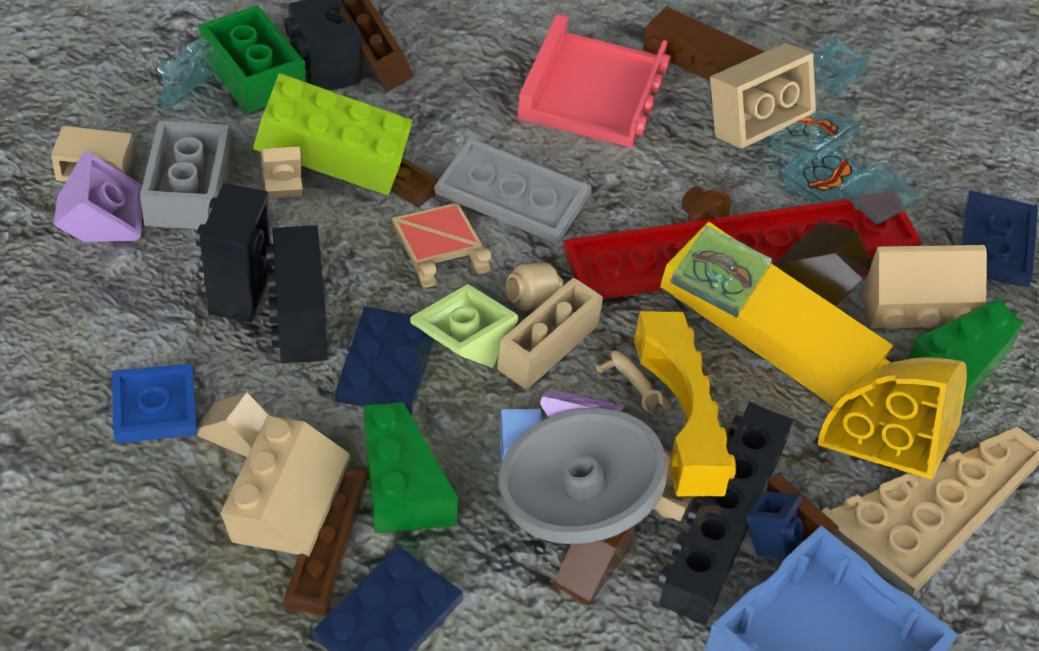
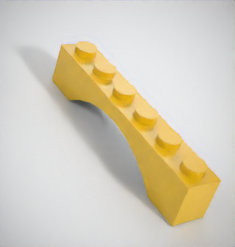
(699, 453)

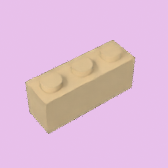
(549, 333)

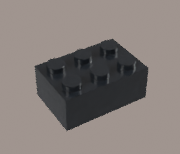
(235, 252)
(299, 294)

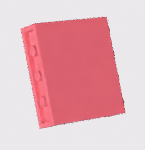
(592, 86)

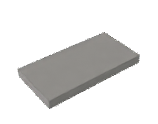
(513, 190)

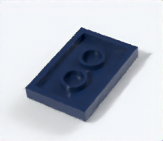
(1006, 231)
(384, 361)
(390, 608)

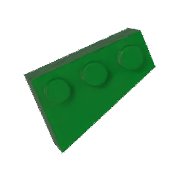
(976, 338)
(403, 474)

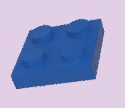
(153, 403)

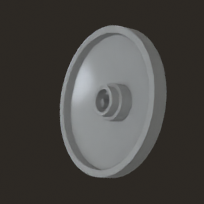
(583, 475)

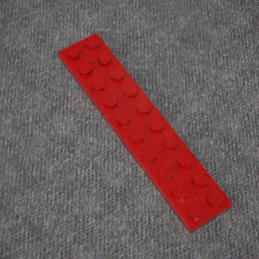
(637, 258)

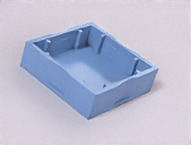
(827, 602)

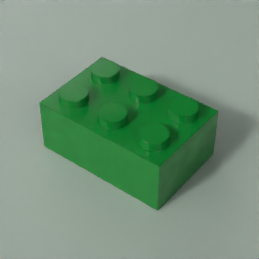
(250, 56)

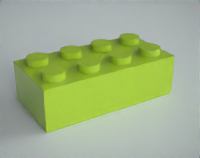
(334, 133)

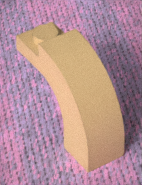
(281, 172)

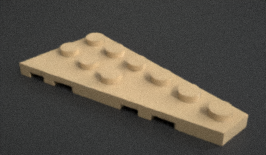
(920, 522)

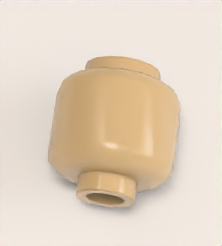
(532, 285)

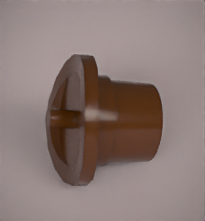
(706, 204)

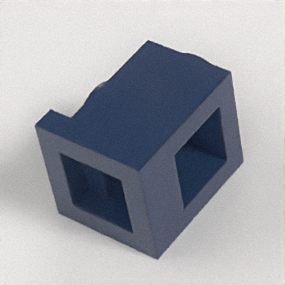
(775, 524)

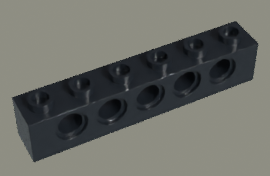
(756, 446)

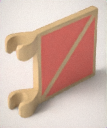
(439, 237)

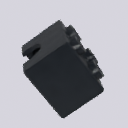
(324, 44)

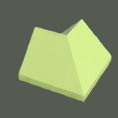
(468, 324)

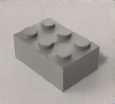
(184, 173)

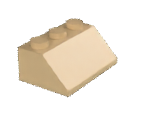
(924, 285)
(285, 487)

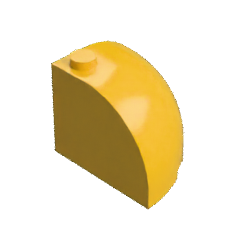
(900, 414)

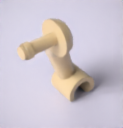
(638, 380)

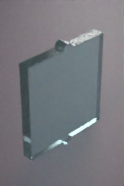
(879, 193)

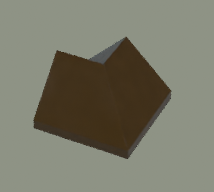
(828, 261)

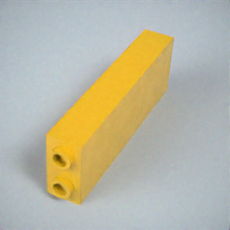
(794, 330)

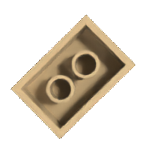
(763, 95)

